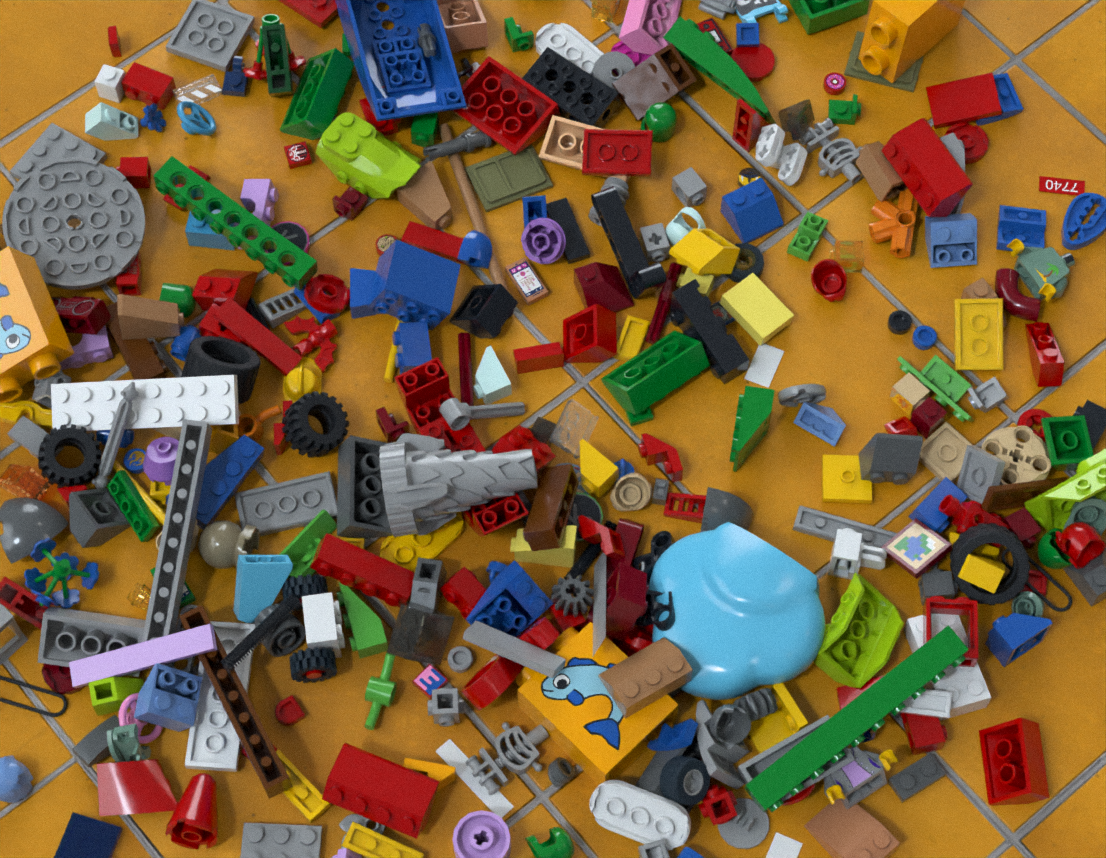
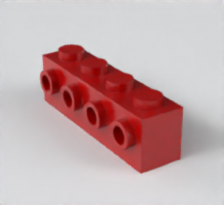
(363, 570)

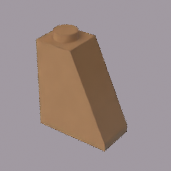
(879, 172)
(426, 198)
(148, 318)

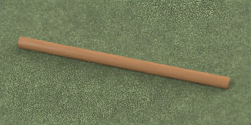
(470, 203)

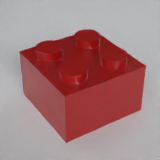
(523, 438)

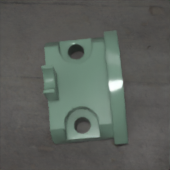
(125, 745)

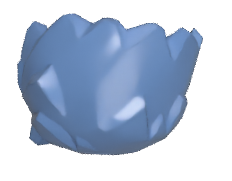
(14, 780)

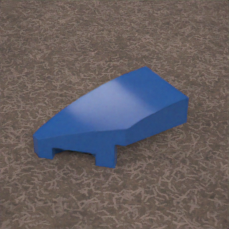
(674, 738)

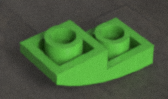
(807, 236)

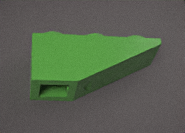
(365, 625)

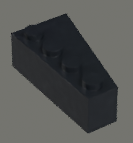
(697, 321)

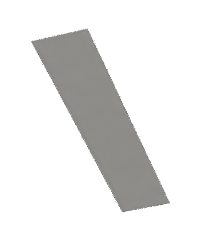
(599, 603)

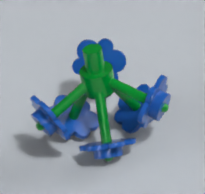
(62, 570)

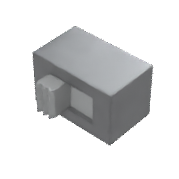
(660, 491)

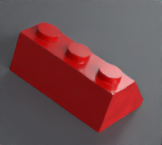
(1014, 763)

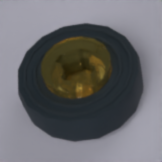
(754, 262)

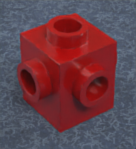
(724, 810)

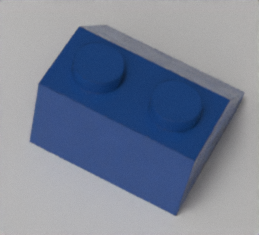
(751, 211)
(1016, 635)

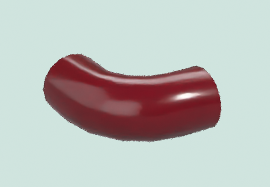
(1013, 300)

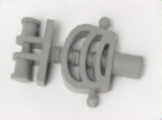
(840, 151)
(525, 746)

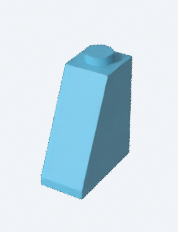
(258, 583)

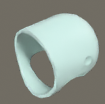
(679, 228)

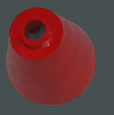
(196, 814)

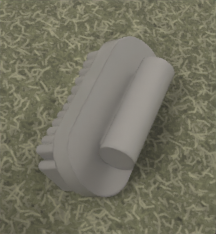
(718, 7)

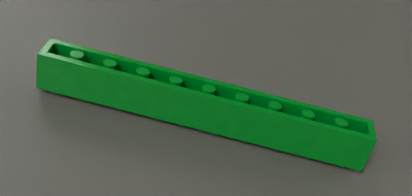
(855, 719)

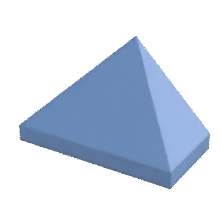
(821, 422)

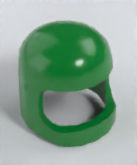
(662, 120)
(179, 294)
(557, 846)

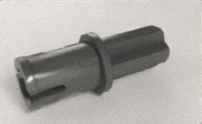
(427, 40)

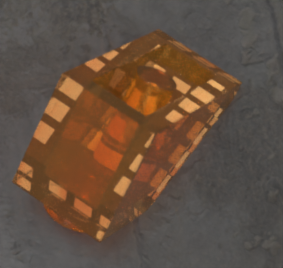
(24, 482)

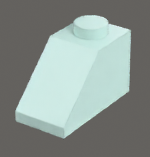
(491, 379)

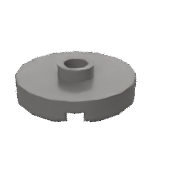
(611, 61)
(802, 393)

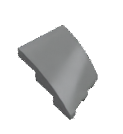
(716, 755)

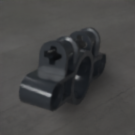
(659, 544)

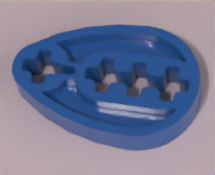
(1076, 213)

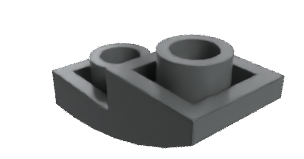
(95, 745)

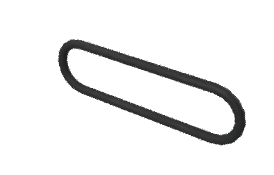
(1036, 591)
(38, 689)

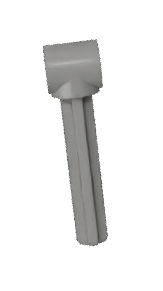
(459, 414)

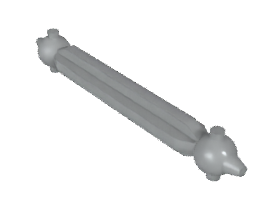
(115, 436)

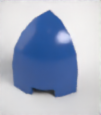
(476, 250)

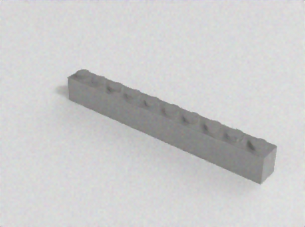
(177, 530)

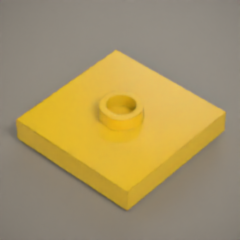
(843, 480)

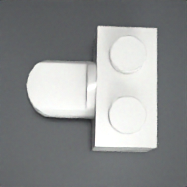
(850, 554)

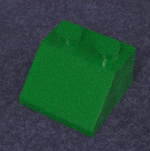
(1067, 441)

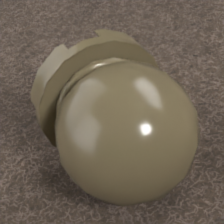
(224, 541)

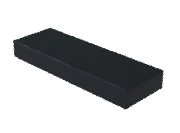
(575, 246)

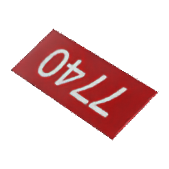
(1061, 186)

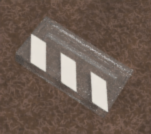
(199, 90)

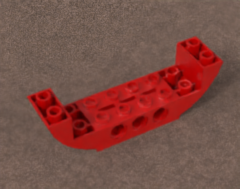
(422, 394)

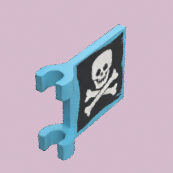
(751, 9)

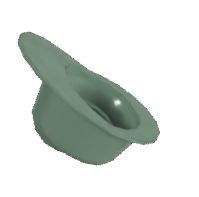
(1089, 511)

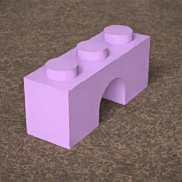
(260, 197)
(89, 350)

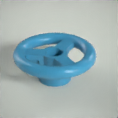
(194, 123)

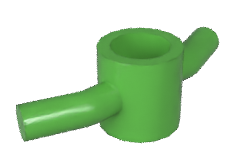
(380, 691)

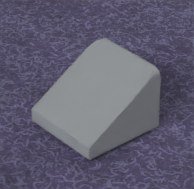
(653, 850)

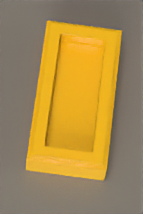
(631, 338)

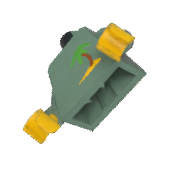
(1042, 269)

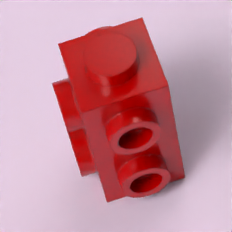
(463, 591)

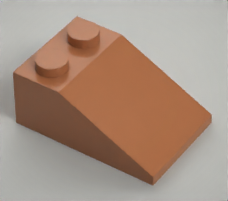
(463, 24)
(851, 833)

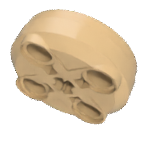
(1019, 456)

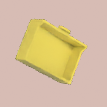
(756, 309)

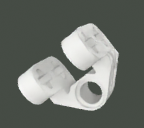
(773, 153)

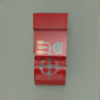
(131, 277)

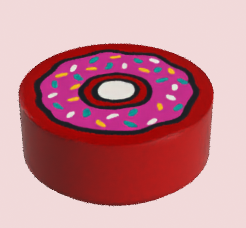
(834, 83)

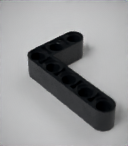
(625, 245)

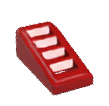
(680, 514)

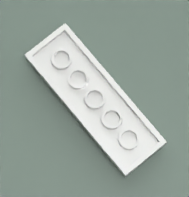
(212, 738)

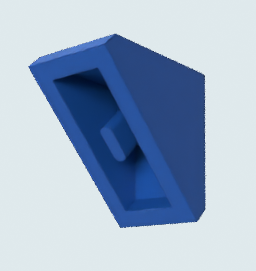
(533, 208)

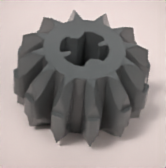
(580, 591)
(758, 704)

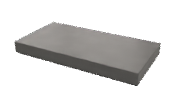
(287, 503)

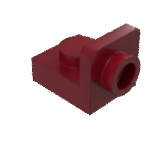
(350, 203)
(389, 427)

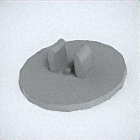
(746, 828)

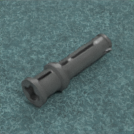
(466, 143)

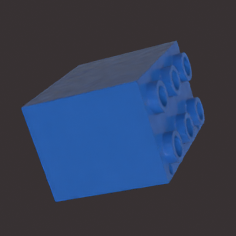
(414, 285)

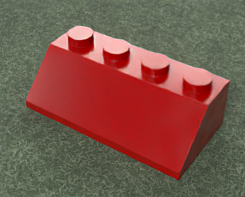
(927, 168)
(381, 790)

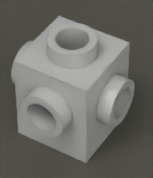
(43, 388)
(445, 706)

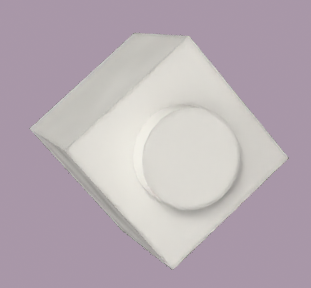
(109, 83)

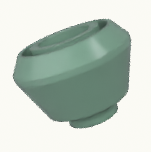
(1028, 604)

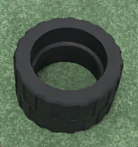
(223, 357)
(991, 533)

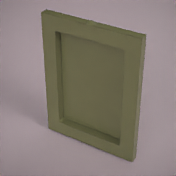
(856, 70)
(508, 178)

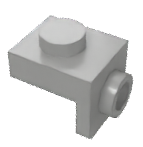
(987, 395)

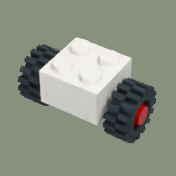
(322, 629)

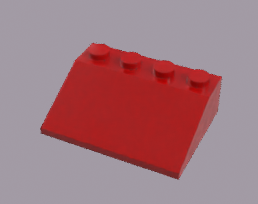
(506, 107)

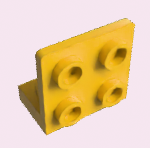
(780, 724)

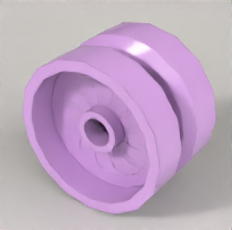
(478, 828)

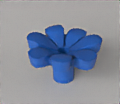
(153, 118)

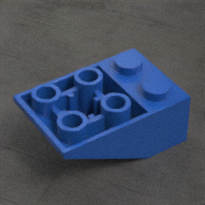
(510, 602)

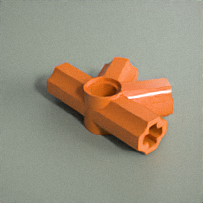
(891, 221)

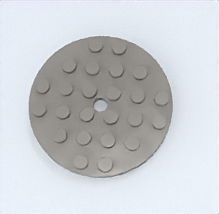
(82, 189)

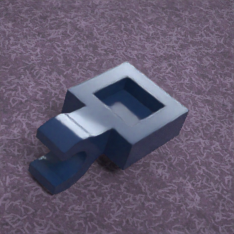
(235, 82)

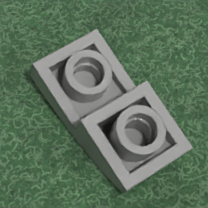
(29, 436)

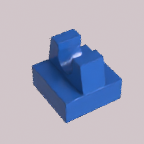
(747, 34)

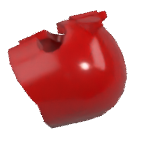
(1080, 543)

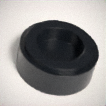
(899, 322)

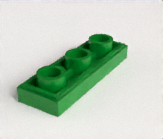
(133, 506)

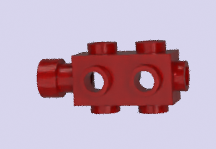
(965, 514)

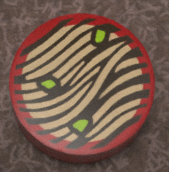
(384, 243)

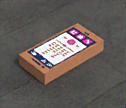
(526, 281)

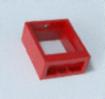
(956, 606)

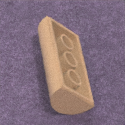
(565, 144)

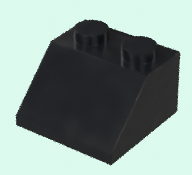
(484, 310)

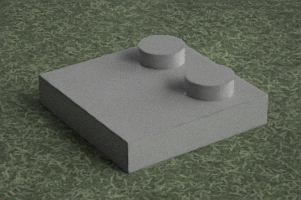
(979, 472)

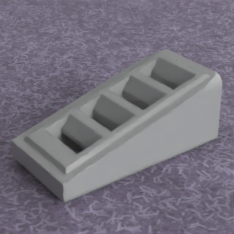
(282, 315)

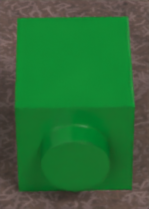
(425, 129)

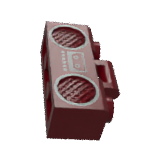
(81, 314)

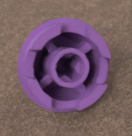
(543, 240)
(161, 459)

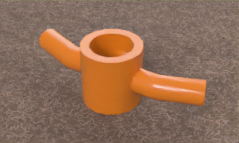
(257, 431)

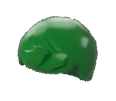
(1049, 552)

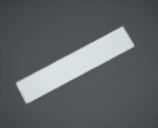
(455, 757)

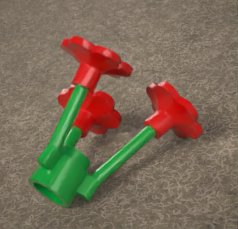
(256, 71)

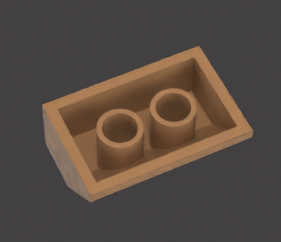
(646, 676)

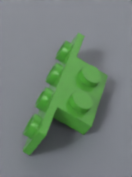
(943, 381)
(303, 547)

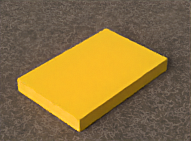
(978, 334)

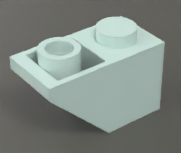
(110, 123)

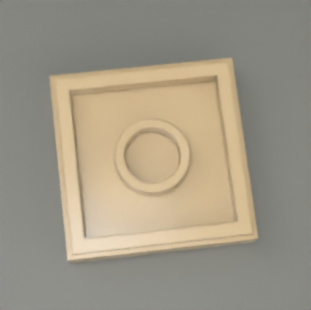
(944, 452)

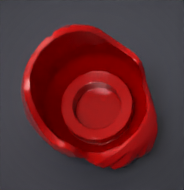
(829, 280)

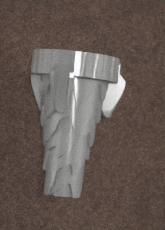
(431, 484)

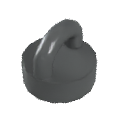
(560, 772)

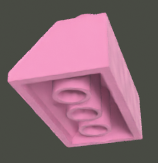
(648, 23)

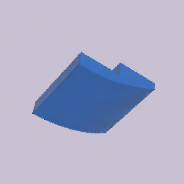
(1008, 100)
(1021, 224)

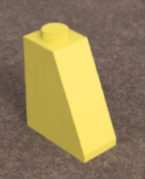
(560, 556)

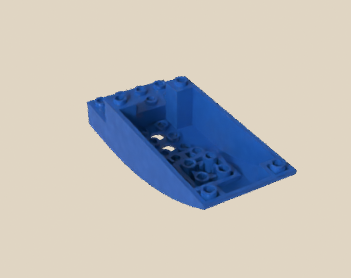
(396, 59)

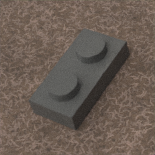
(916, 777)

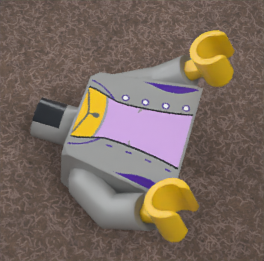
(859, 777)

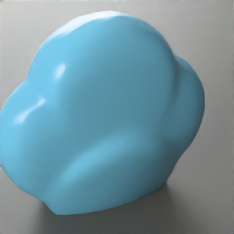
(739, 611)

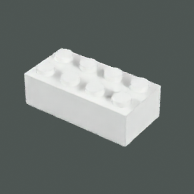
(965, 683)

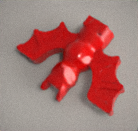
(318, 337)

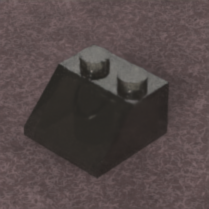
(420, 634)

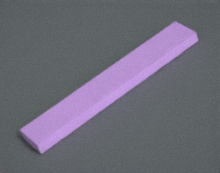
(143, 655)

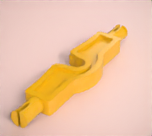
(13, 412)

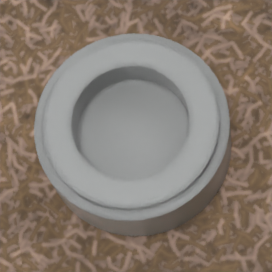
(460, 659)

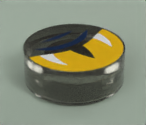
(747, 176)

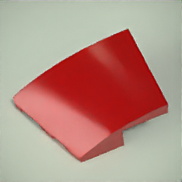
(133, 788)

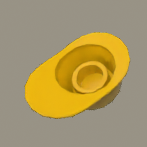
(302, 380)

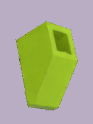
(110, 693)

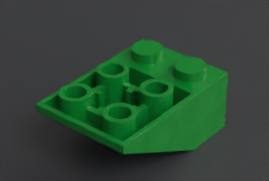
(751, 423)

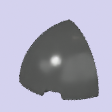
(724, 508)
(25, 524)

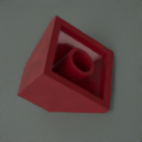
(602, 285)

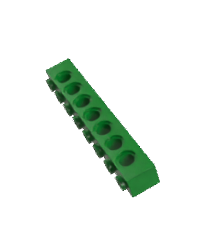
(176, 173)

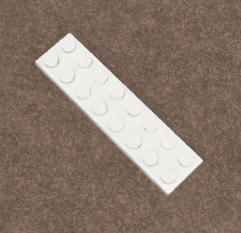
(158, 404)

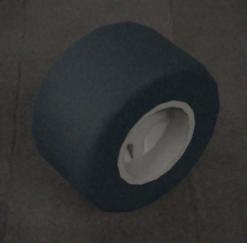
(684, 780)

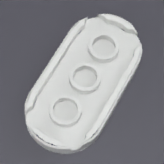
(568, 44)
(639, 814)

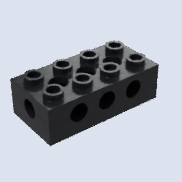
(558, 77)

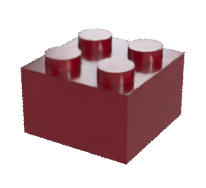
(625, 599)

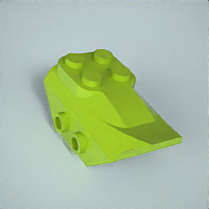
(365, 157)
(1055, 505)
(859, 635)

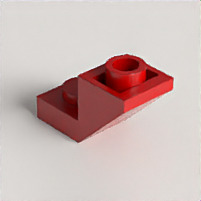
(657, 451)
(596, 532)

